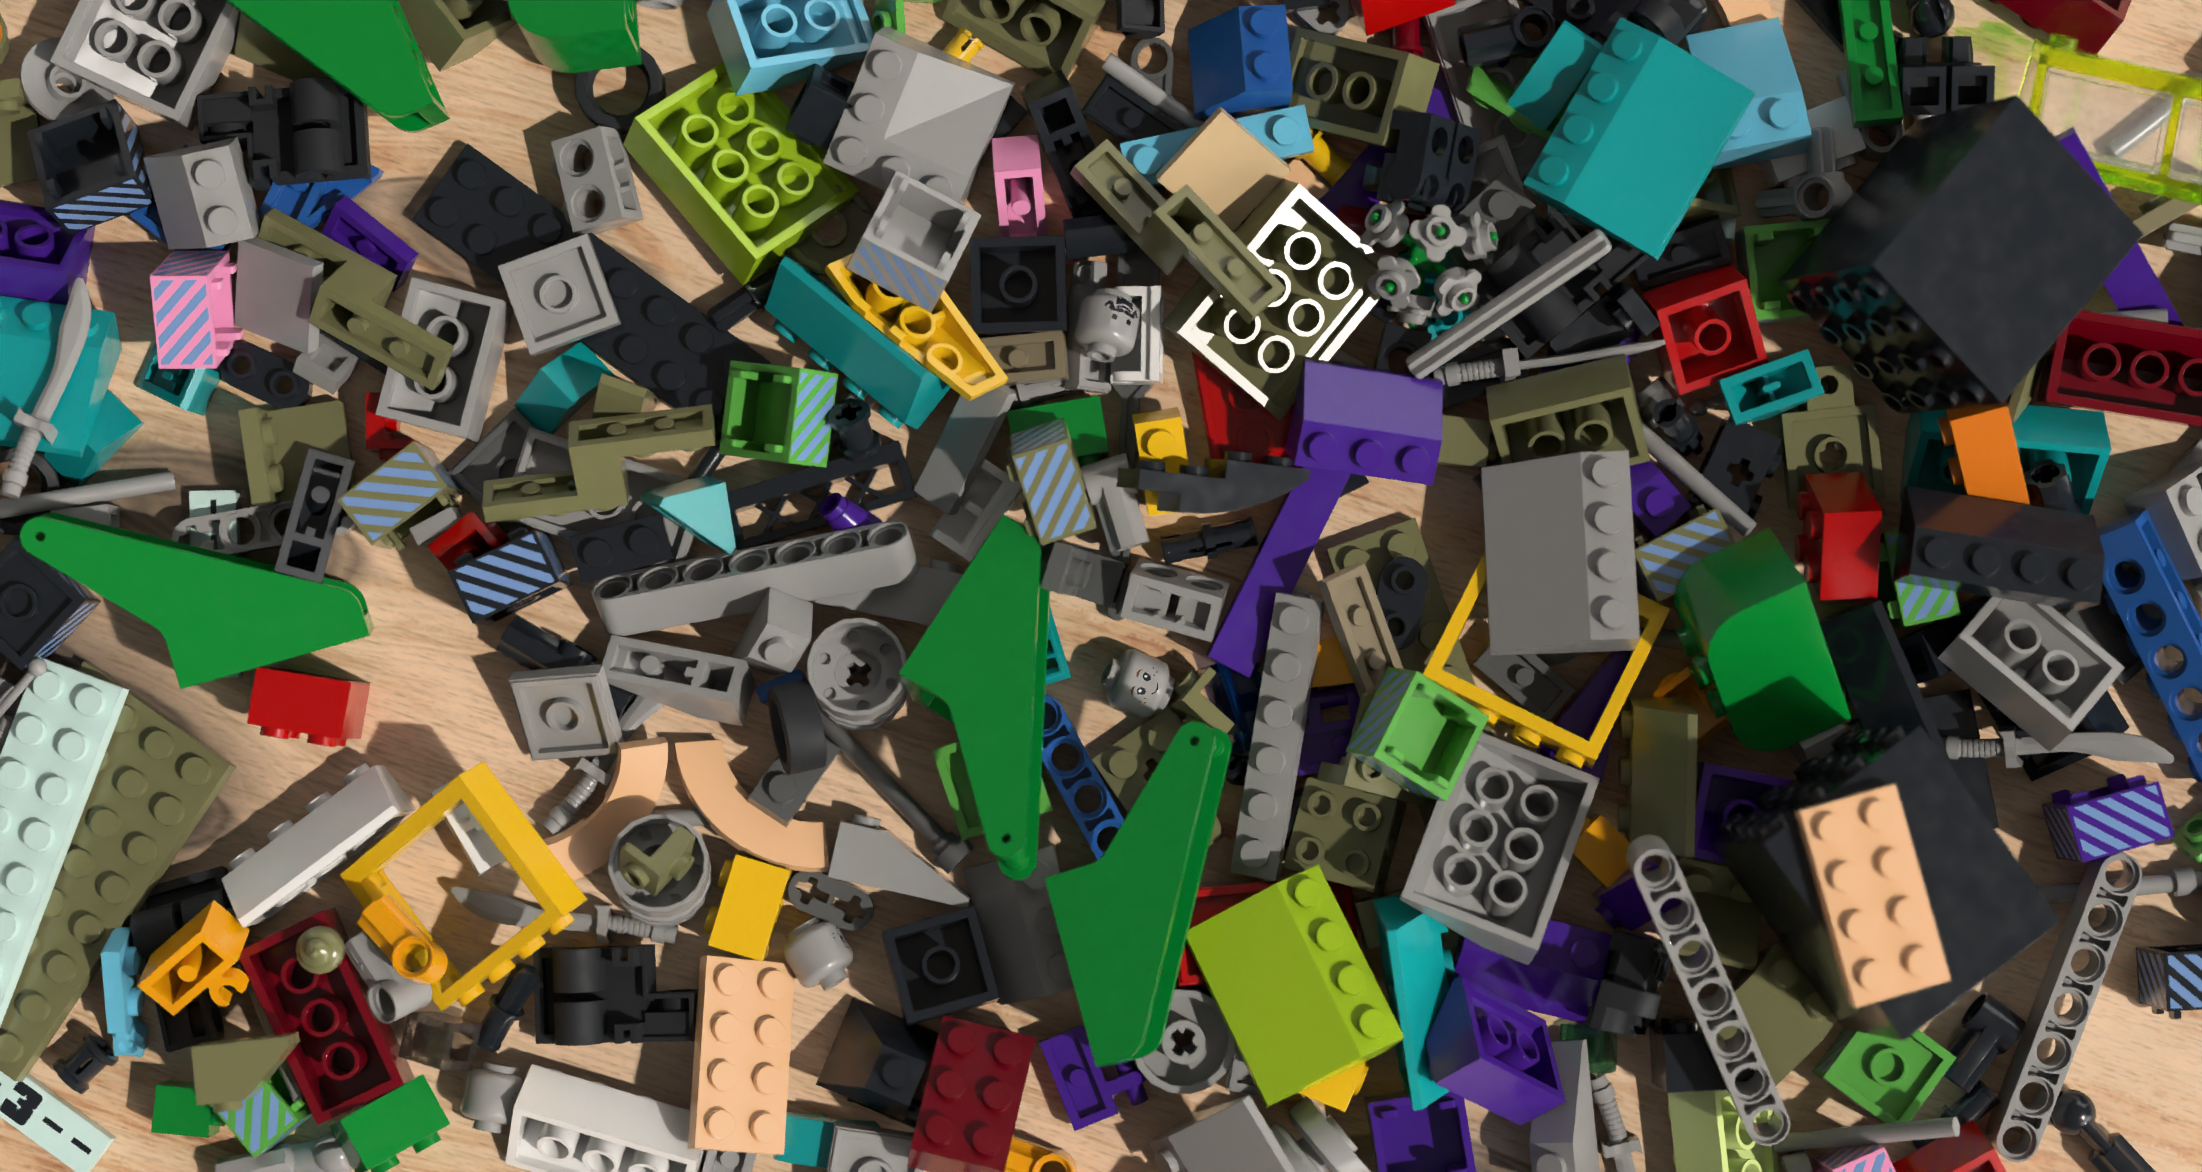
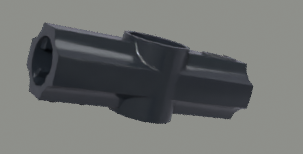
(541, 650)

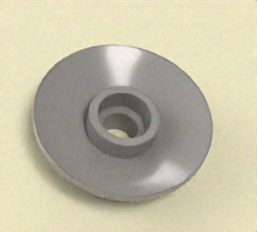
(40, 89)

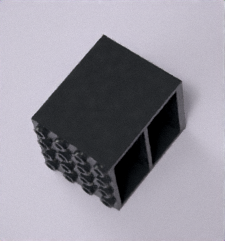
(1961, 258)
(1973, 882)

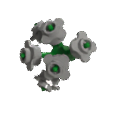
(1426, 249)

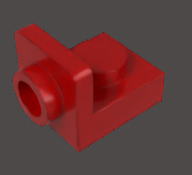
(380, 431)
(467, 536)

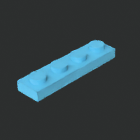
(1281, 130)

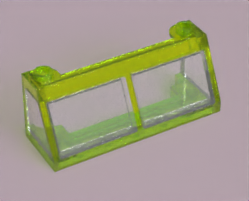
(2131, 117)

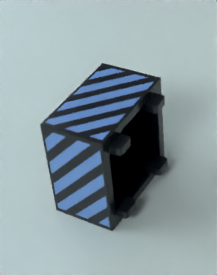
(91, 167)
(509, 576)
(37, 605)
(2170, 978)

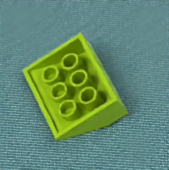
(737, 171)
(1293, 986)

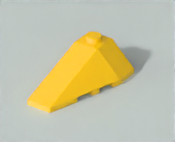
(936, 339)

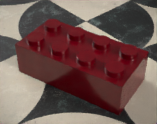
(342, 1047)

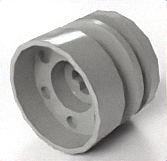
(863, 648)
(678, 899)

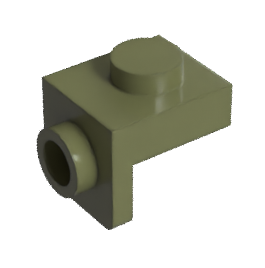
(1193, 705)
(668, 862)

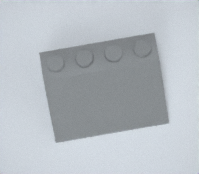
(151, 51)
(1560, 555)
(1501, 847)
(1221, 1140)

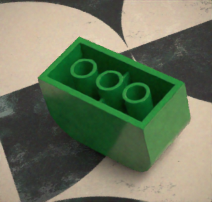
(580, 33)
(1758, 644)

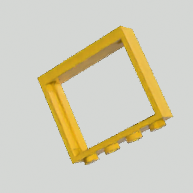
(1528, 727)
(517, 843)

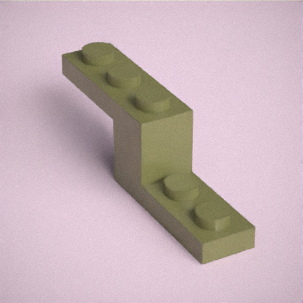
(1178, 231)
(355, 300)
(598, 463)

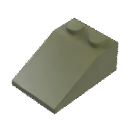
(1357, 85)

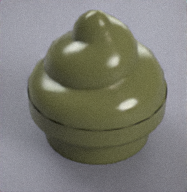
(320, 949)

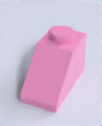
(1019, 186)

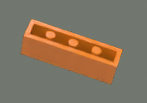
(1985, 453)

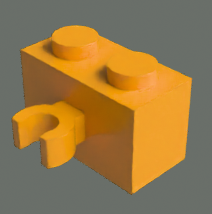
(197, 959)

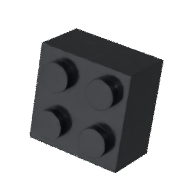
(1018, 285)
(940, 966)

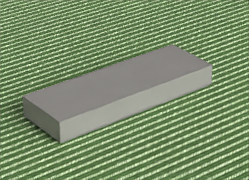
(963, 448)

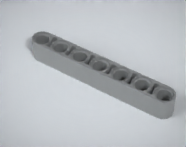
(738, 582)
(1721, 1008)
(2064, 1028)

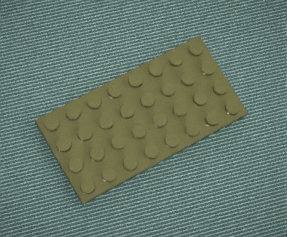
(134, 823)

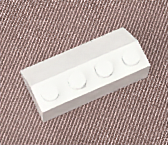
(315, 845)
(590, 1127)

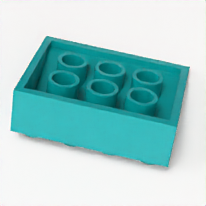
(1638, 139)
(27, 358)

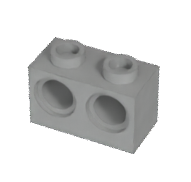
(606, 176)
(1175, 599)

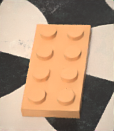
(1872, 895)
(741, 1056)

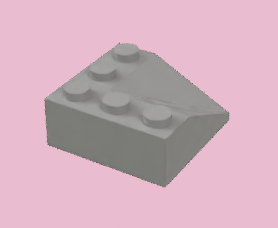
(918, 116)

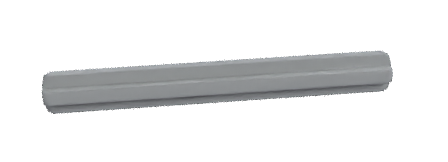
(1509, 303)

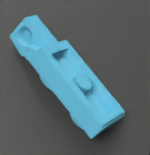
(122, 997)

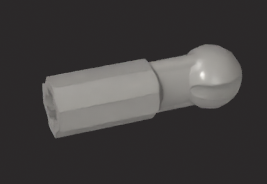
(309, 1156)

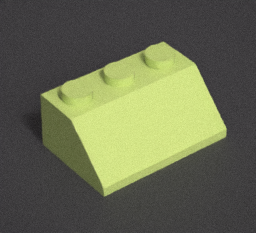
(1712, 1136)

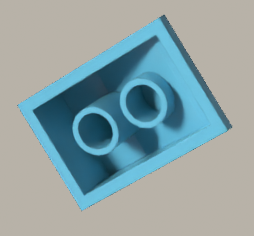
(782, 40)
(1760, 60)

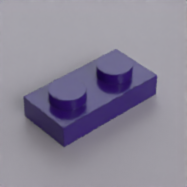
(369, 238)

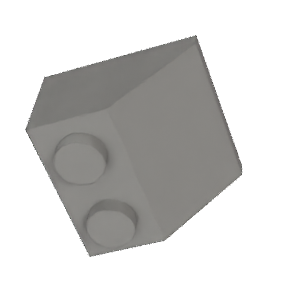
(203, 195)

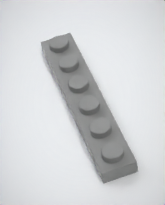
(1277, 736)

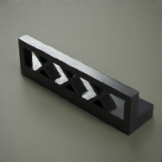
(813, 478)

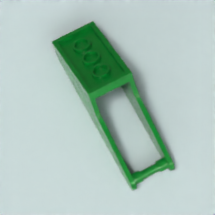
(362, 49)
(209, 605)
(987, 676)
(1134, 906)

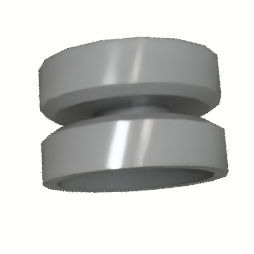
(1202, 1060)
(1323, 1144)

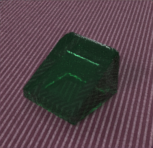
(1600, 1046)

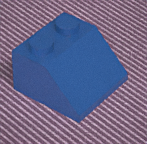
(1241, 62)

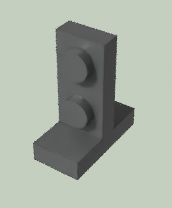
(1082, 573)

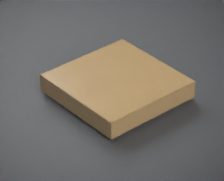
(1225, 168)

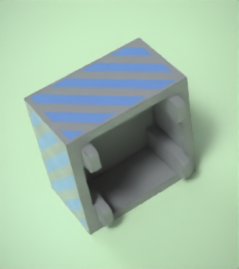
(914, 241)

